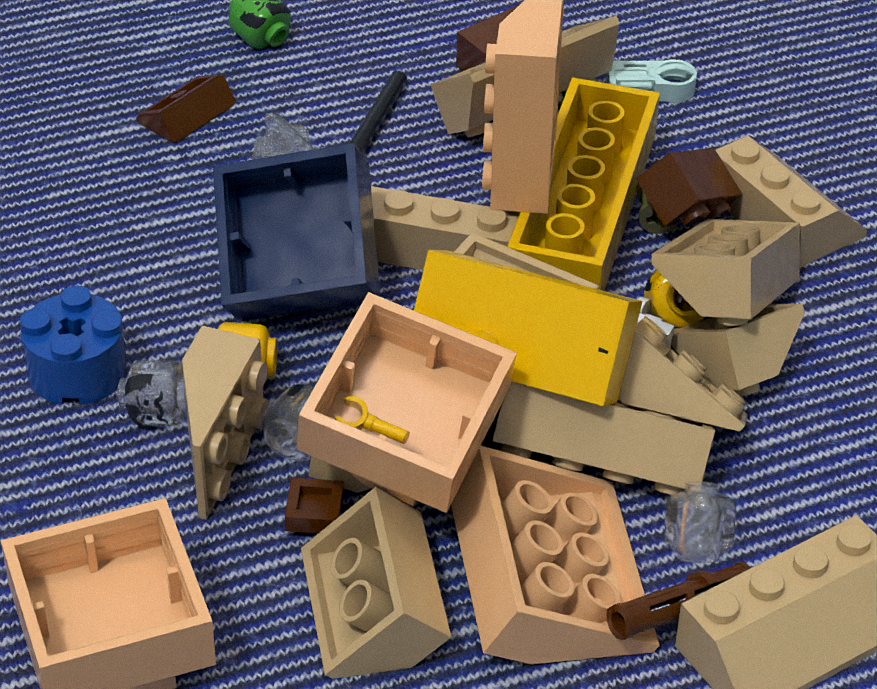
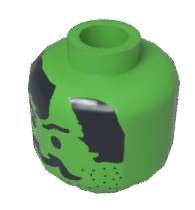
(260, 21)

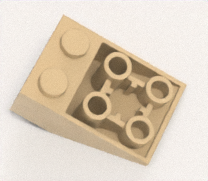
(675, 383)
(222, 407)

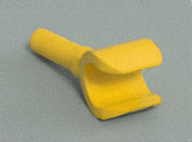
(373, 423)

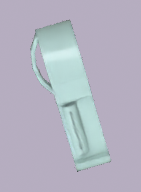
(653, 77)

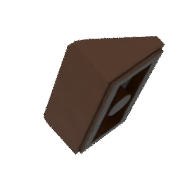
(188, 107)

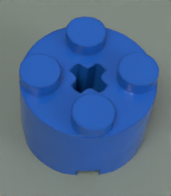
(74, 346)

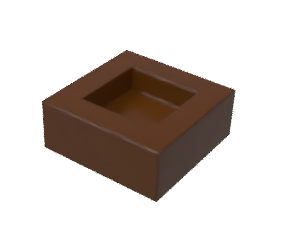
(313, 504)

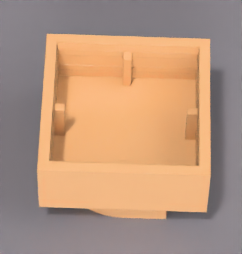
(419, 378)
(110, 601)

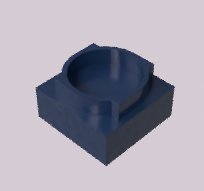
(295, 232)

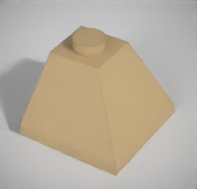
(742, 353)

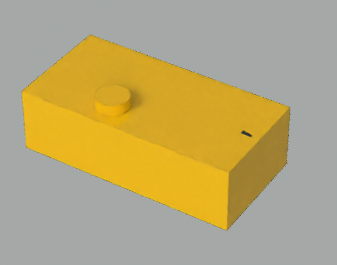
(563, 332)

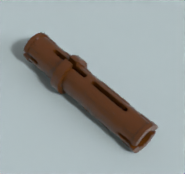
(636, 615)

